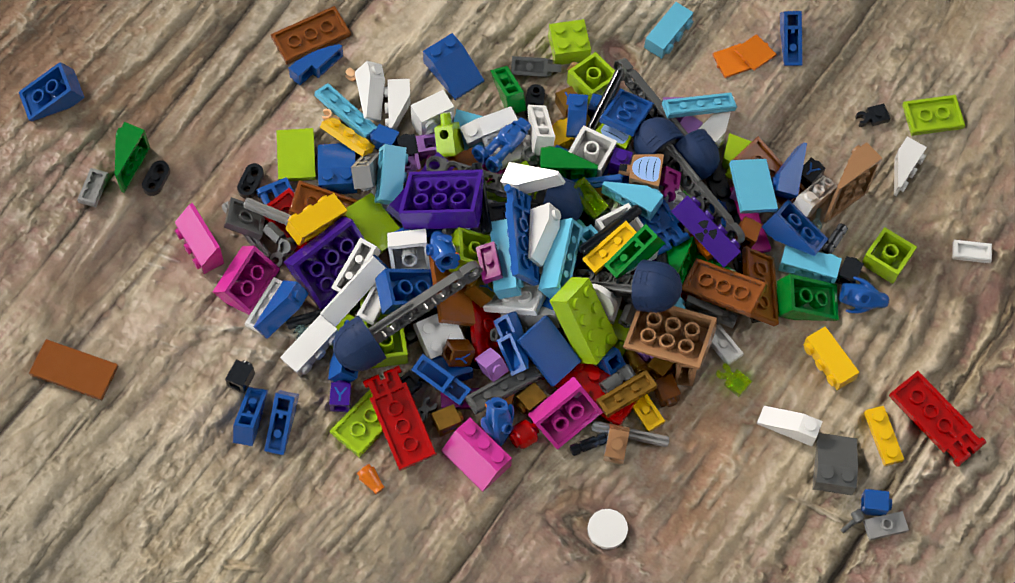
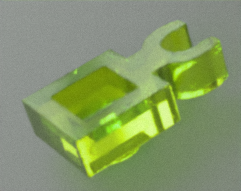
(736, 381)

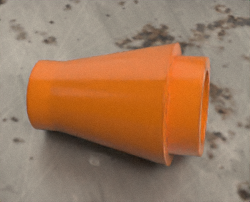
(369, 476)

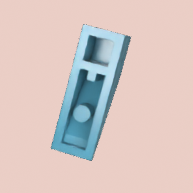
(645, 197)

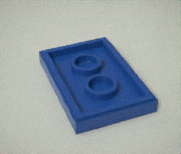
(626, 112)
(549, 350)

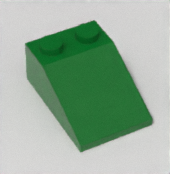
(130, 151)
(567, 163)
(806, 299)

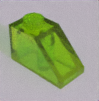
(592, 201)

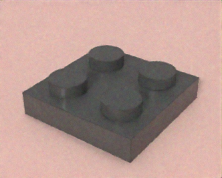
(243, 220)

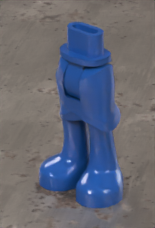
(507, 139)

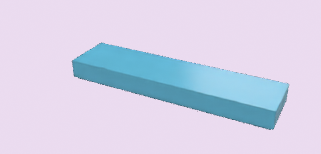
(699, 105)
(345, 110)

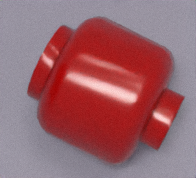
(524, 434)

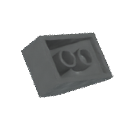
(835, 464)

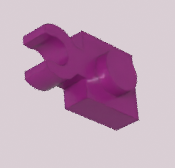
(670, 181)

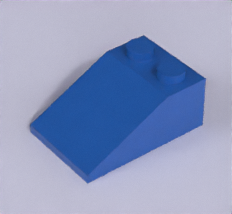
(452, 66)
(51, 92)
(335, 168)
(794, 229)
(400, 286)

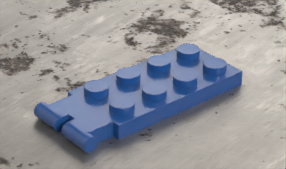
(518, 223)
(664, 225)

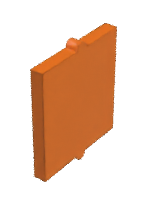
(755, 52)
(730, 62)

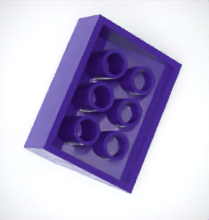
(442, 199)
(322, 260)

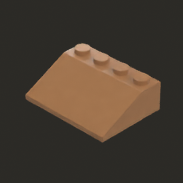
(855, 179)
(672, 335)

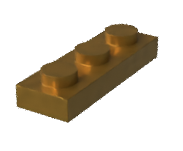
(626, 393)

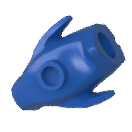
(443, 251)
(862, 296)
(498, 419)

